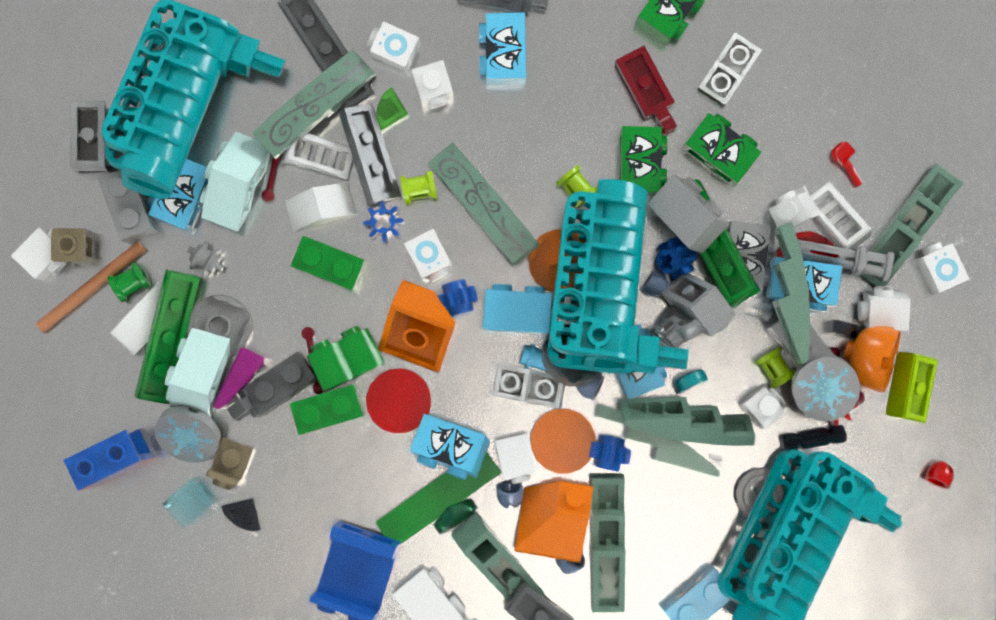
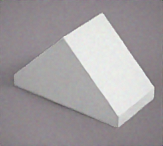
(320, 206)

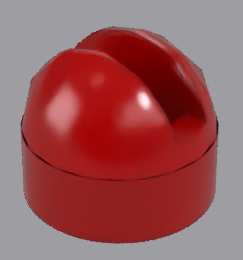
(940, 474)

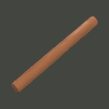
(90, 286)

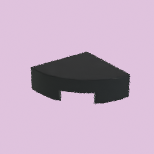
(842, 329)
(243, 514)

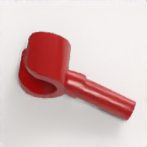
(841, 155)

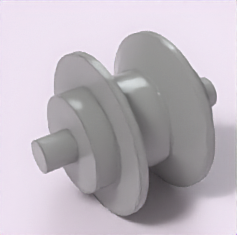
(205, 259)

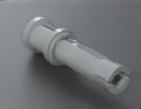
(860, 258)

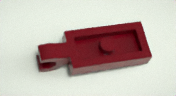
(647, 87)

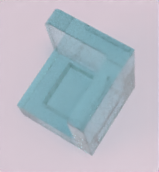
(190, 502)

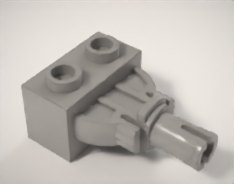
(86, 136)
(693, 310)

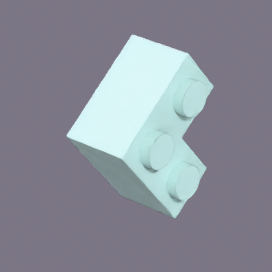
(233, 181)
(198, 371)

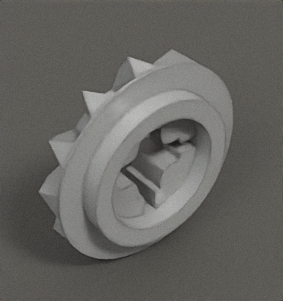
(746, 496)

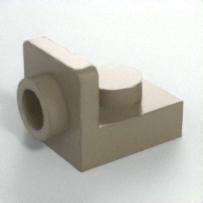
(72, 245)
(230, 464)

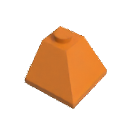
(417, 327)
(554, 520)

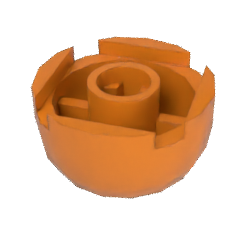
(874, 356)

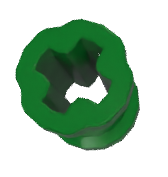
(129, 281)

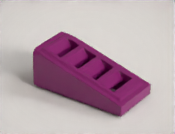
(242, 371)

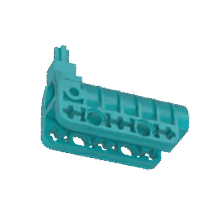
(176, 93)
(607, 287)
(799, 534)

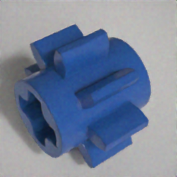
(383, 212)
(675, 258)
(458, 297)
(610, 453)

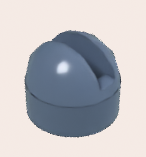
(655, 284)
(591, 390)
(509, 494)
(570, 568)

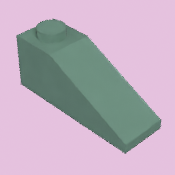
(492, 557)

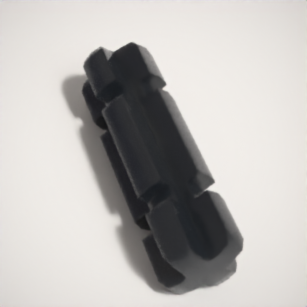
(814, 438)

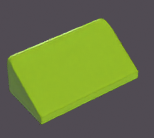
(911, 387)

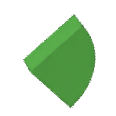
(390, 110)

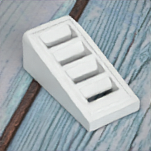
(321, 143)
(864, 230)

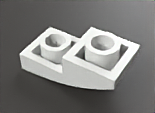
(730, 68)
(135, 326)
(528, 386)

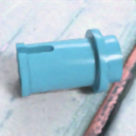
(531, 357)

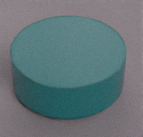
(691, 381)

